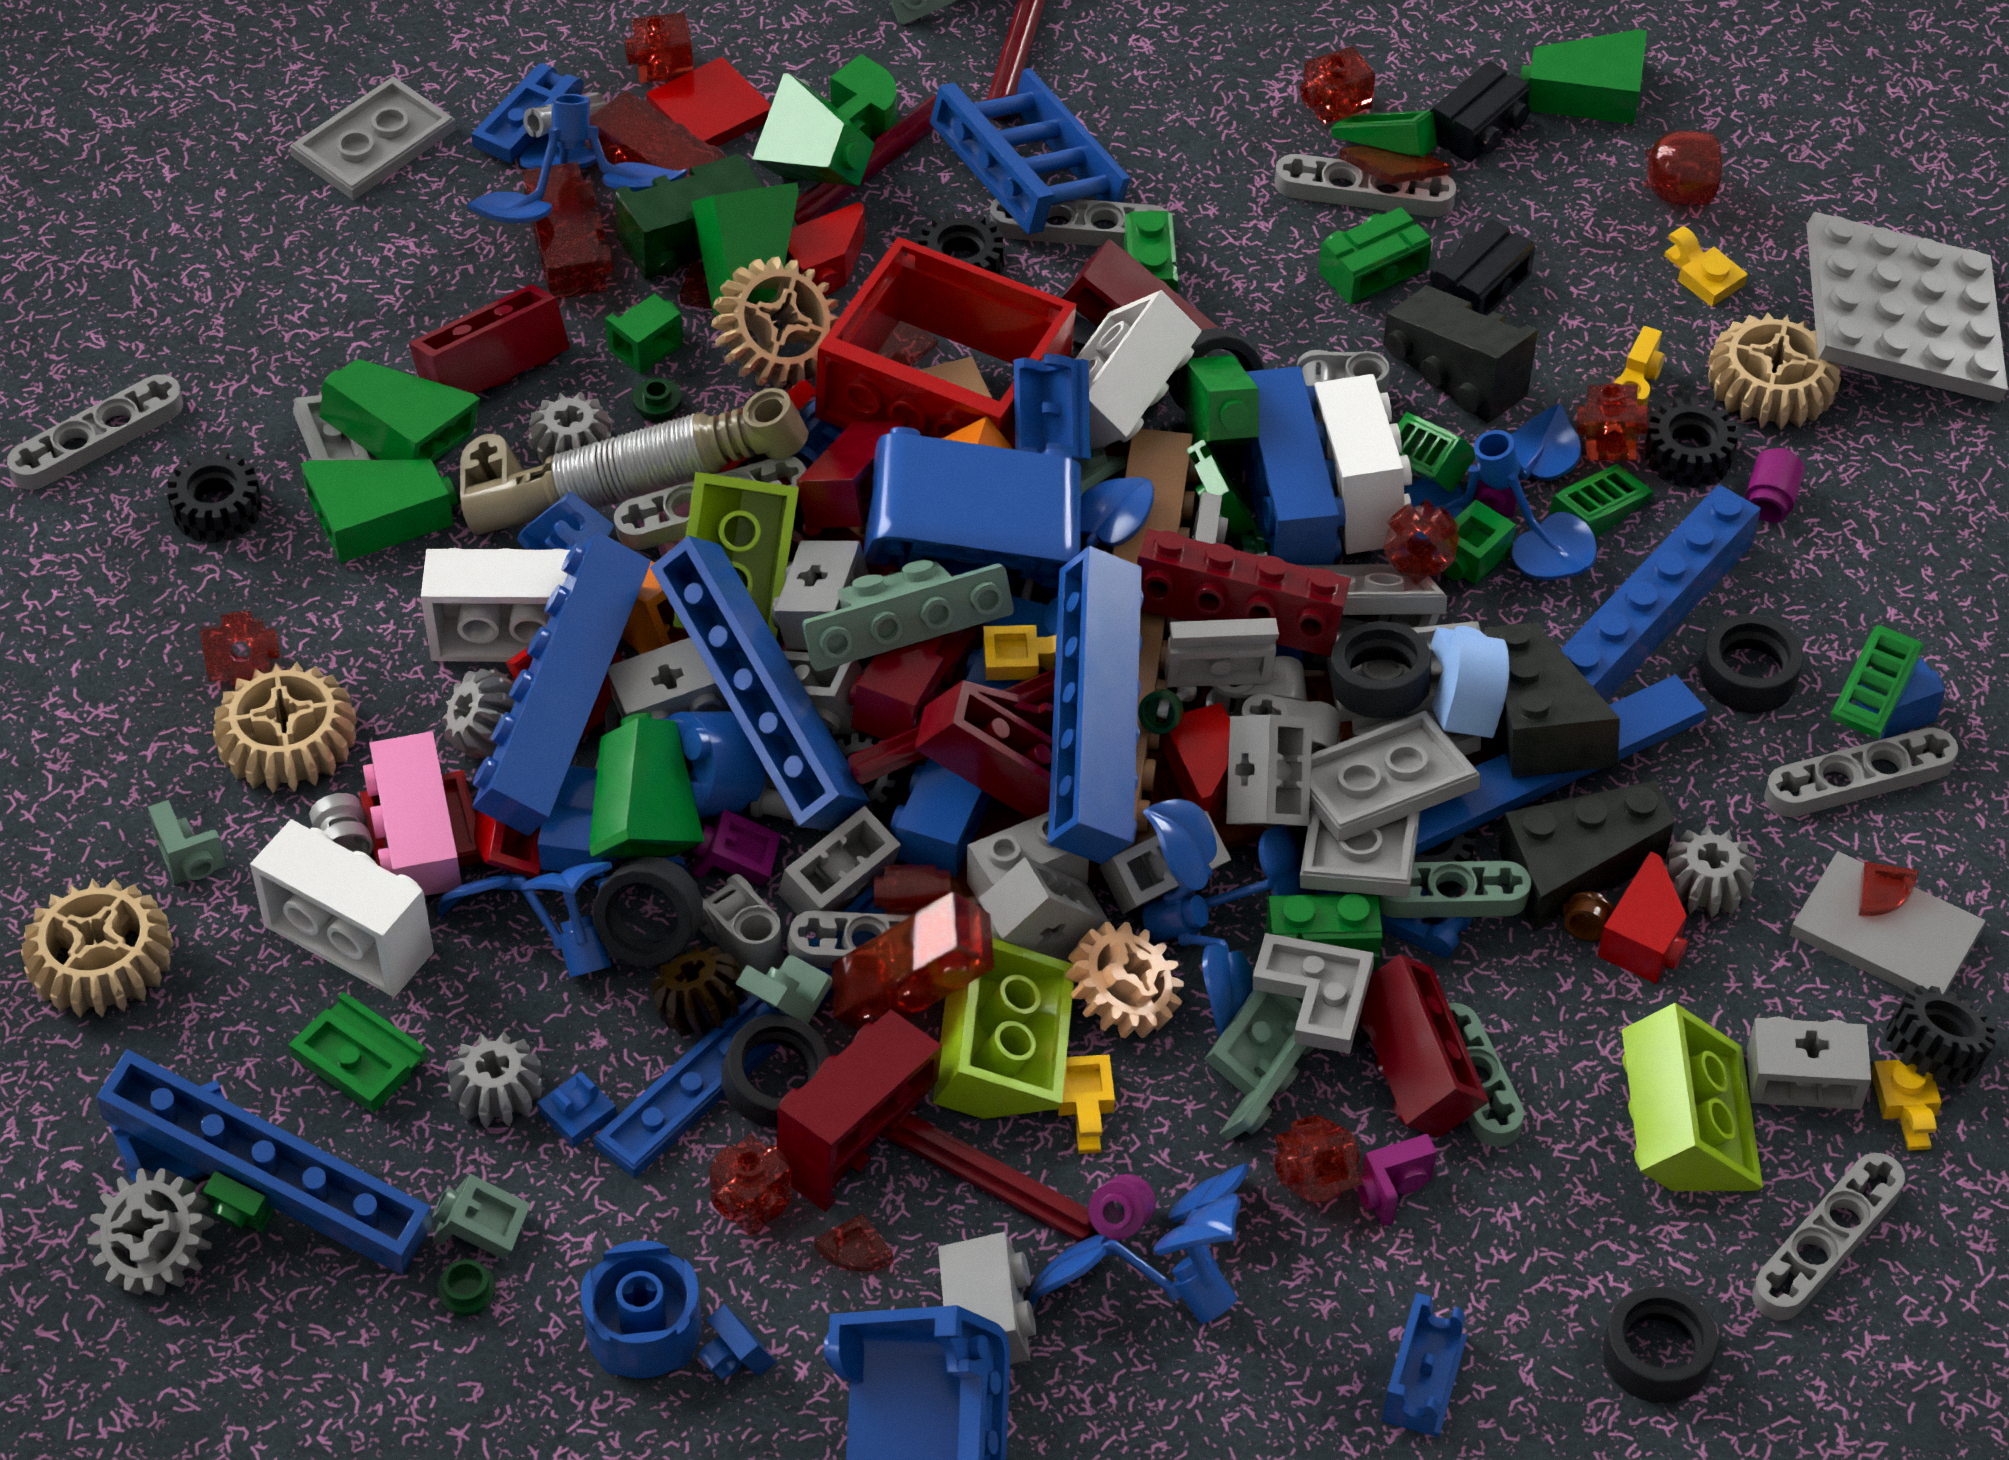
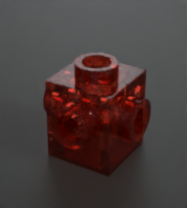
(660, 47)
(1337, 85)
(1612, 421)
(1416, 555)
(219, 654)
(1333, 1159)
(750, 1183)

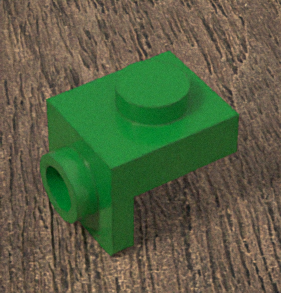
(237, 1203)

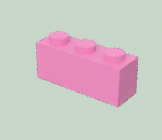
(412, 812)

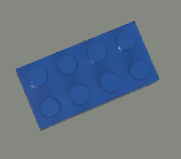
(1289, 474)

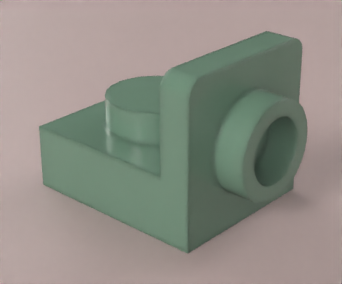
(183, 853)
(791, 990)
(480, 1216)

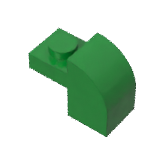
(865, 95)

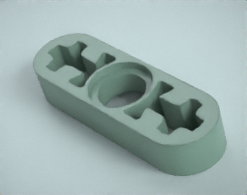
(1468, 874)
(1499, 1086)

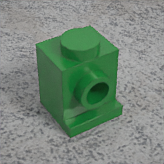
(645, 333)
(1475, 550)

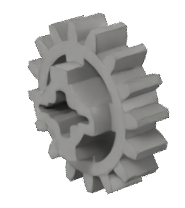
(135, 1217)

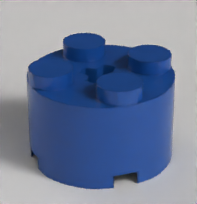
(719, 762)
(641, 1310)

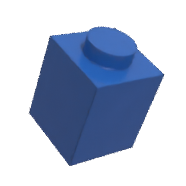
(1917, 705)

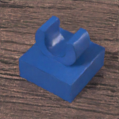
(577, 1109)
(734, 1346)

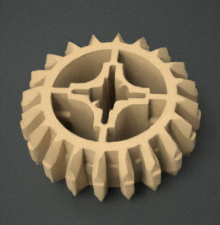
(740, 315)
(1744, 375)
(252, 726)
(100, 962)

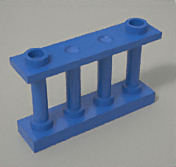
(1016, 179)

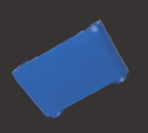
(973, 505)
(922, 1383)

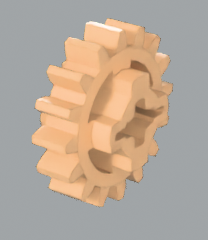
(1129, 981)

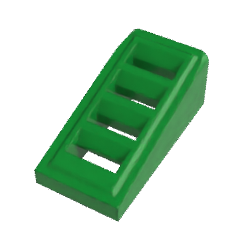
(1399, 132)
(1452, 461)
(1613, 511)
(1891, 654)

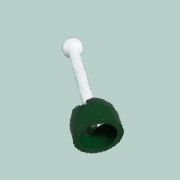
(1164, 705)

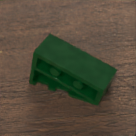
(659, 222)

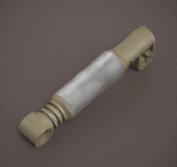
(503, 494)

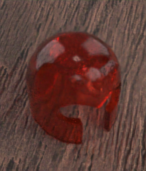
(1685, 167)

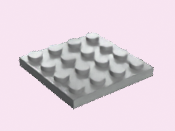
(1905, 307)

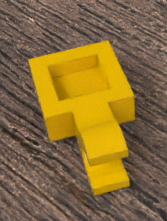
(1706, 273)
(1643, 363)
(1016, 652)
(1086, 1095)
(1907, 1097)

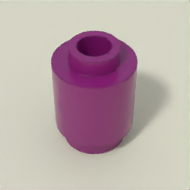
(1775, 483)
(1134, 1196)

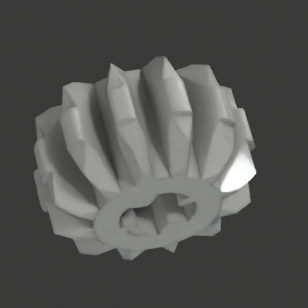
(567, 425)
(476, 711)
(1711, 871)
(495, 1079)

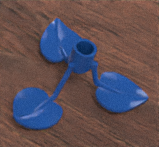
(561, 146)
(1545, 450)
(1109, 513)
(1188, 849)
(580, 940)
(1210, 1219)

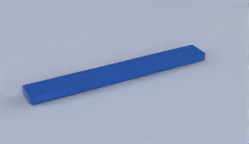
(1644, 720)
(694, 1081)

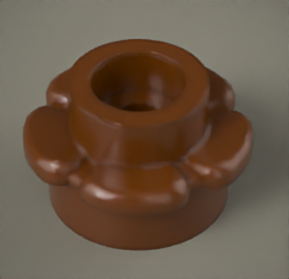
(1587, 915)

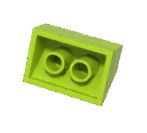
(752, 526)
(1007, 1037)
(1690, 1104)

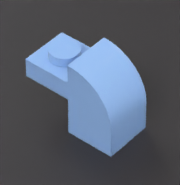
(1471, 681)

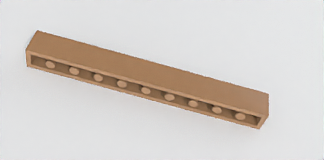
(1166, 463)

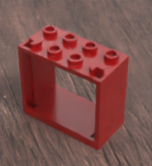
(949, 301)

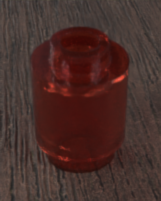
(909, 888)

